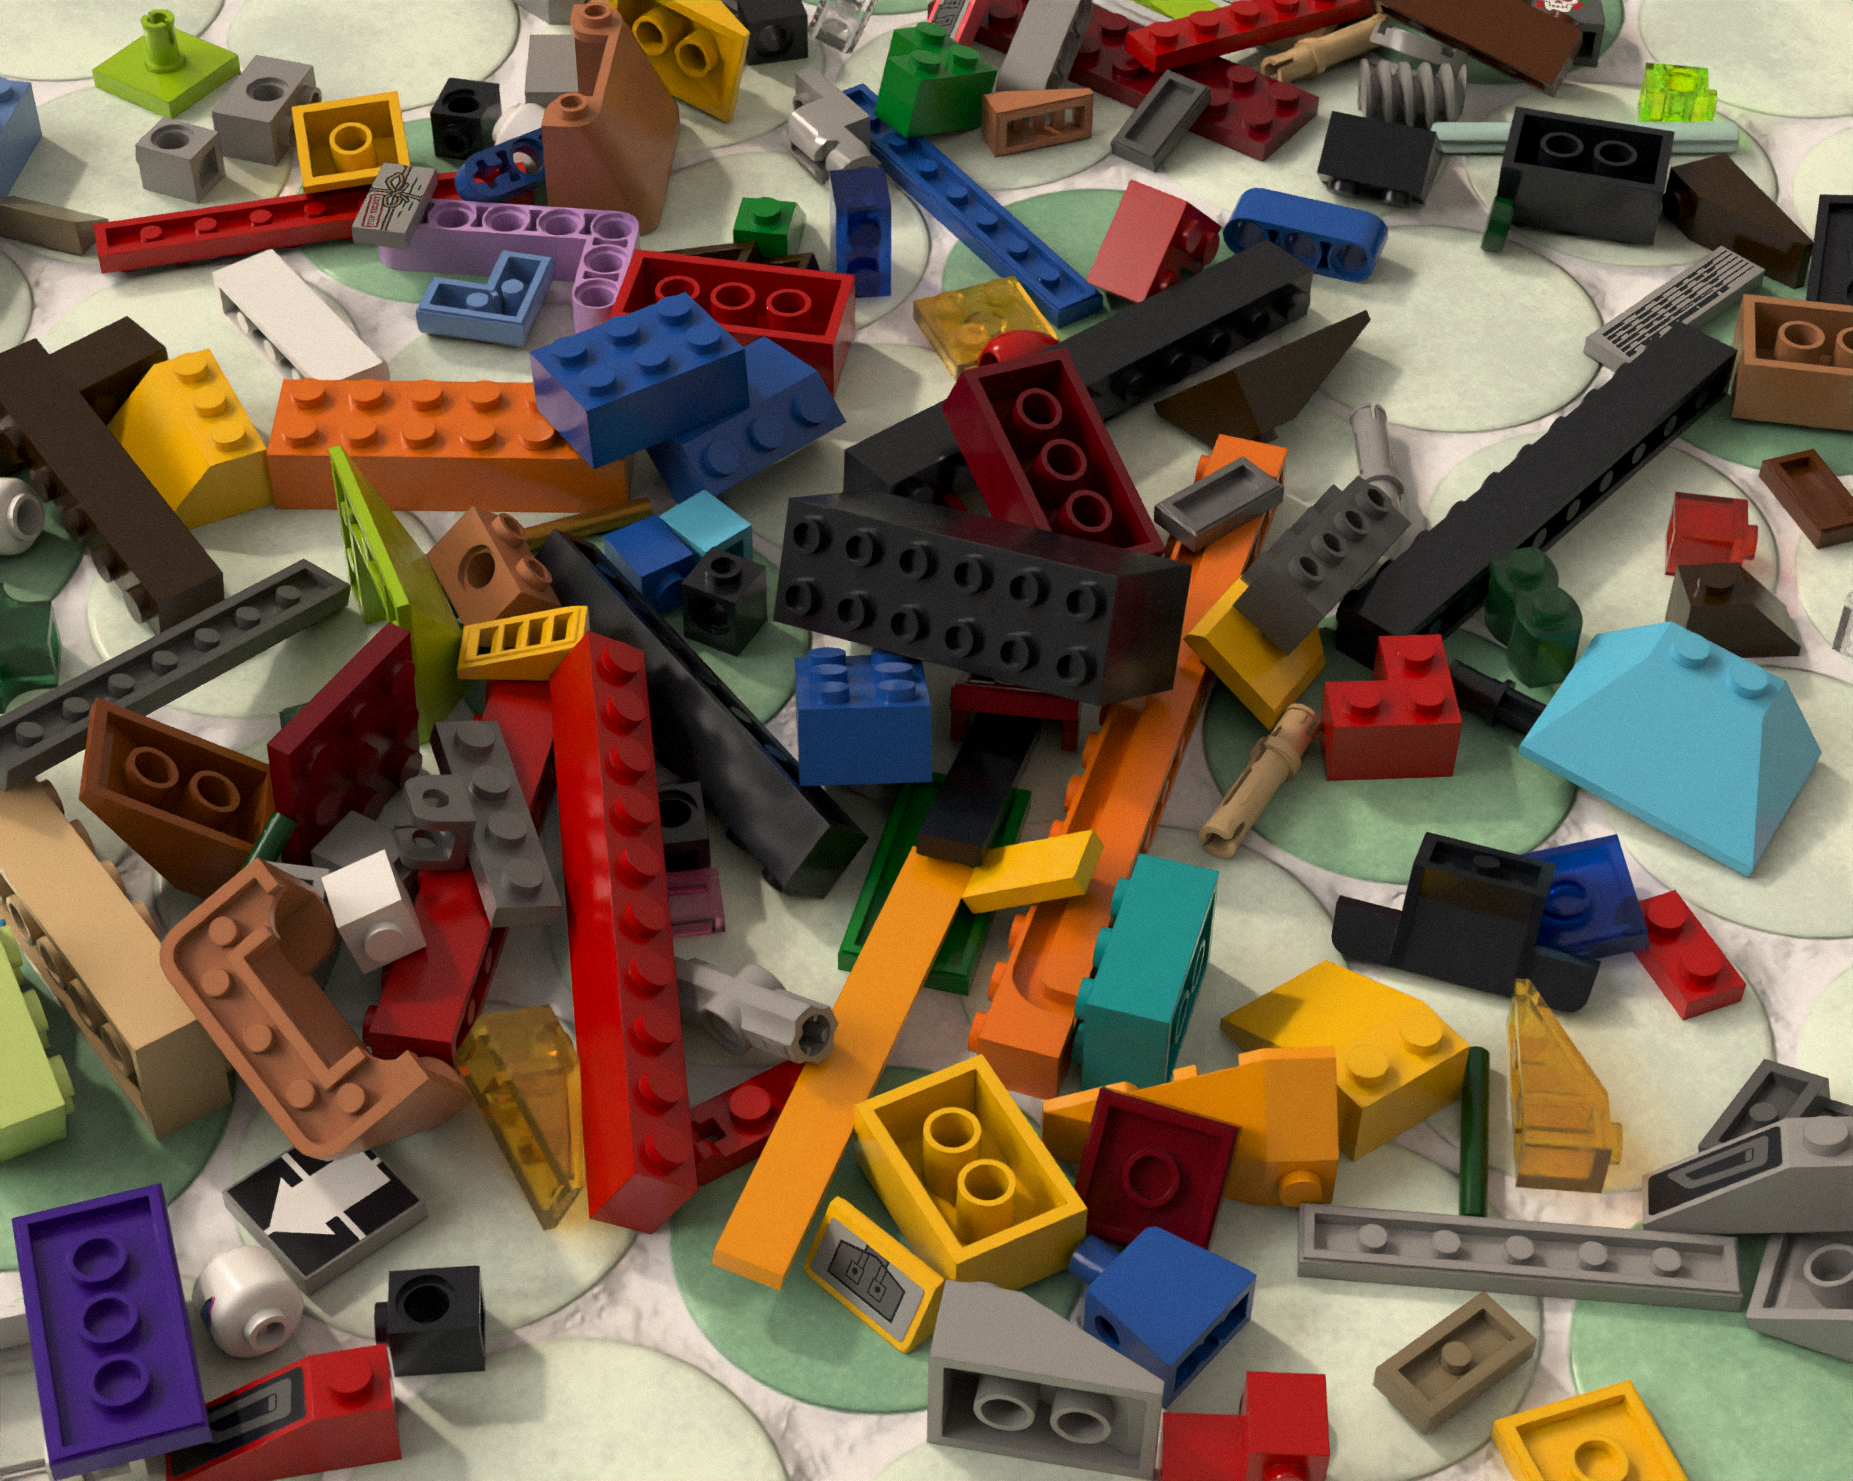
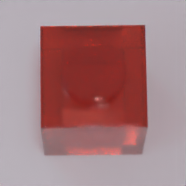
(1708, 531)

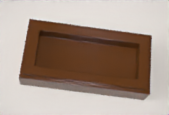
(1811, 496)

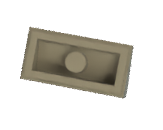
(47, 225)

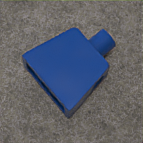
(1163, 1303)

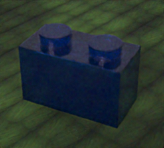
(861, 229)

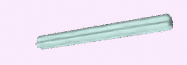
(1493, 136)

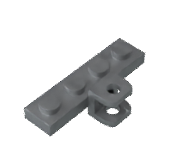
(479, 817)

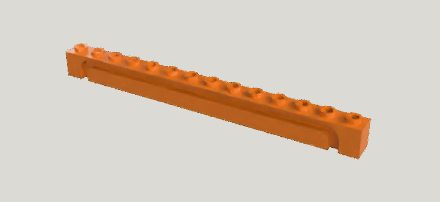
(1122, 799)

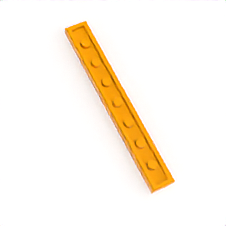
(819, 1113)

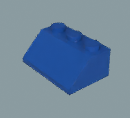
(784, 414)

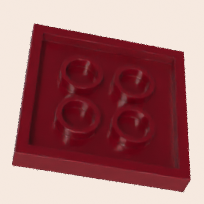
(348, 744)

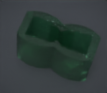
(1532, 617)

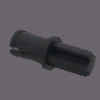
(1494, 698)

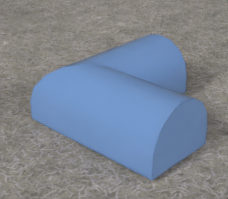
(492, 311)

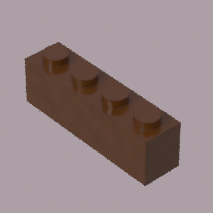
(1499, 34)

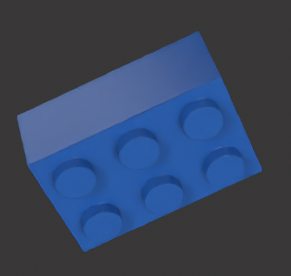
(639, 379)
(862, 718)

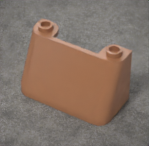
(619, 132)
(248, 981)

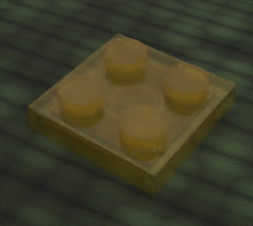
(967, 318)

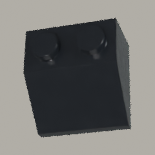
(1379, 159)

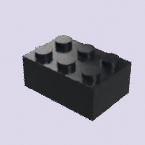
(1585, 175)

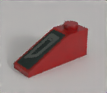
(299, 1422)

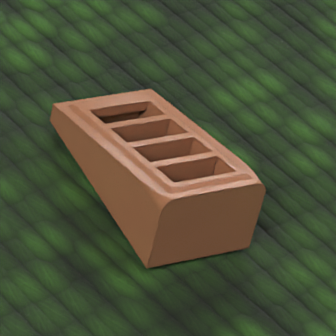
(1016, 105)

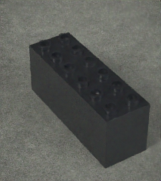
(983, 595)

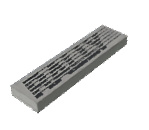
(1689, 297)

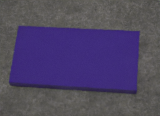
(109, 1332)

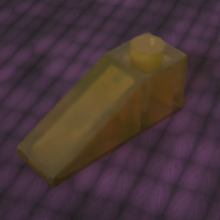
(530, 1096)
(1556, 1103)

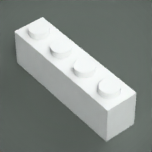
(291, 324)

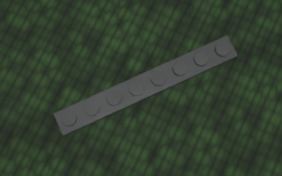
(167, 666)

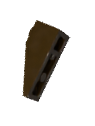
(1725, 208)

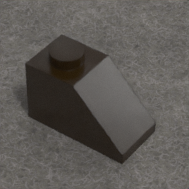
(1731, 610)

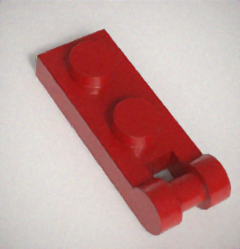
(740, 1121)

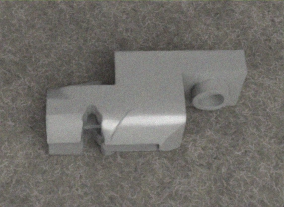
(827, 128)

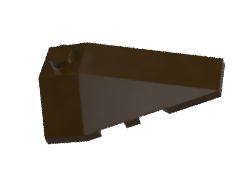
(1263, 391)

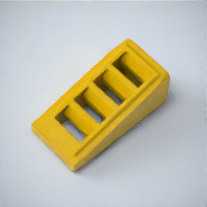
(539, 643)

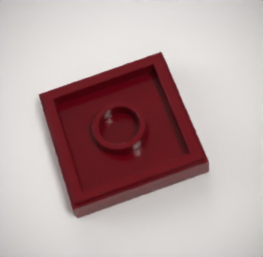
(1154, 1169)

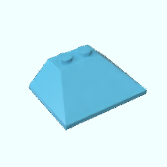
(1679, 739)

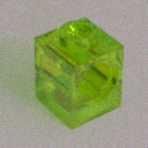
(1675, 94)

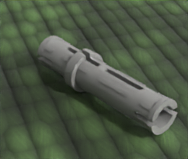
(1375, 452)

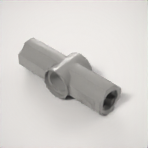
(753, 1011)

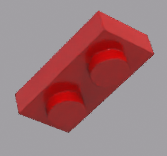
(1686, 959)

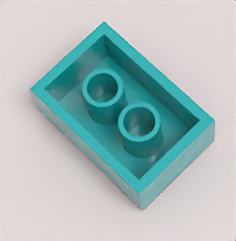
(1146, 974)

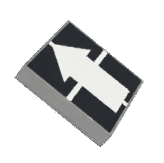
(324, 1212)

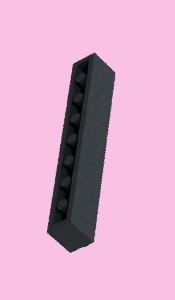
(711, 733)

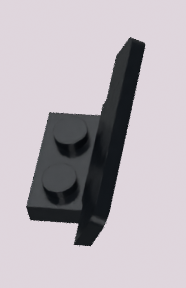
(1468, 922)

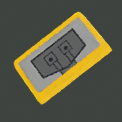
(874, 1276)

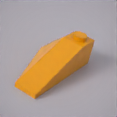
(1277, 1096)

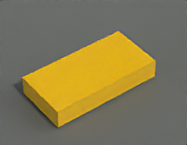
(1034, 872)

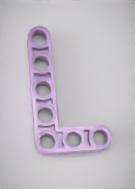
(468, 237)

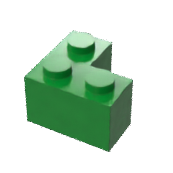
(932, 83)

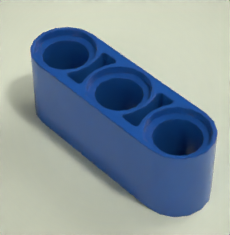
(1322, 235)

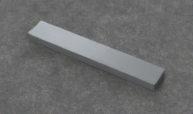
(1519, 1257)

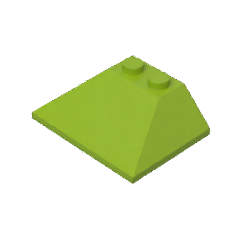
(398, 584)

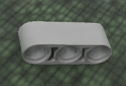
(1045, 45)

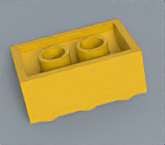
(195, 441)

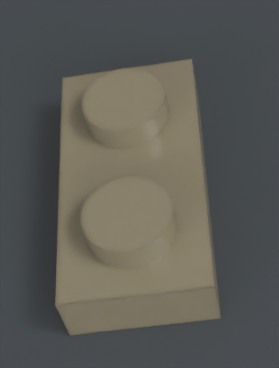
(1454, 1362)

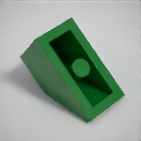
(772, 223)

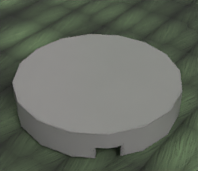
(1418, 46)

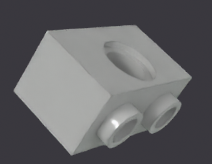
(257, 111)

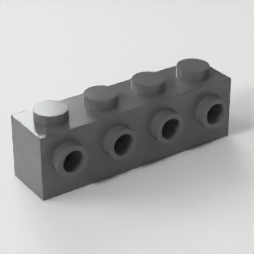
(1318, 561)

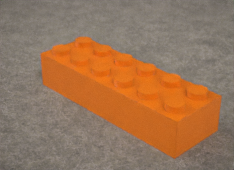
(433, 448)

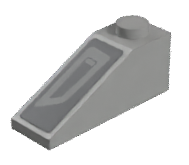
(1766, 1181)

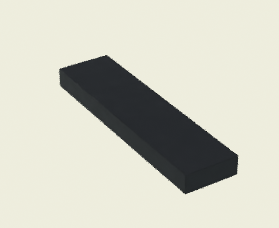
(979, 788)

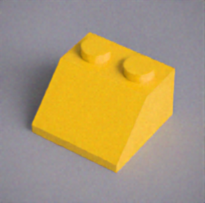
(349, 140)

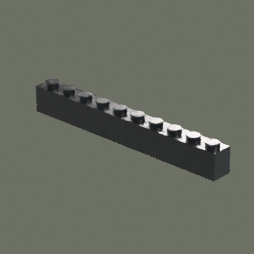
(1117, 360)
(1540, 492)

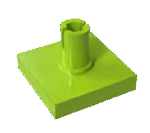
(166, 67)

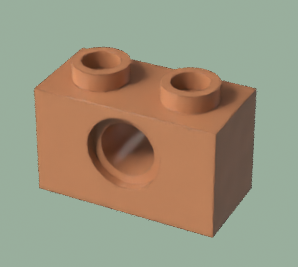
(491, 569)

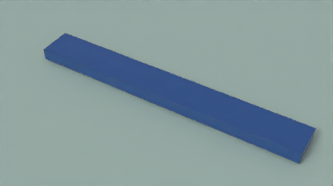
(979, 220)

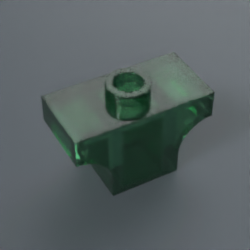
(27, 647)

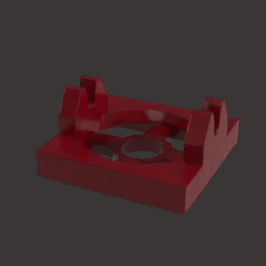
(989, 695)

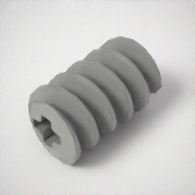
(1411, 93)

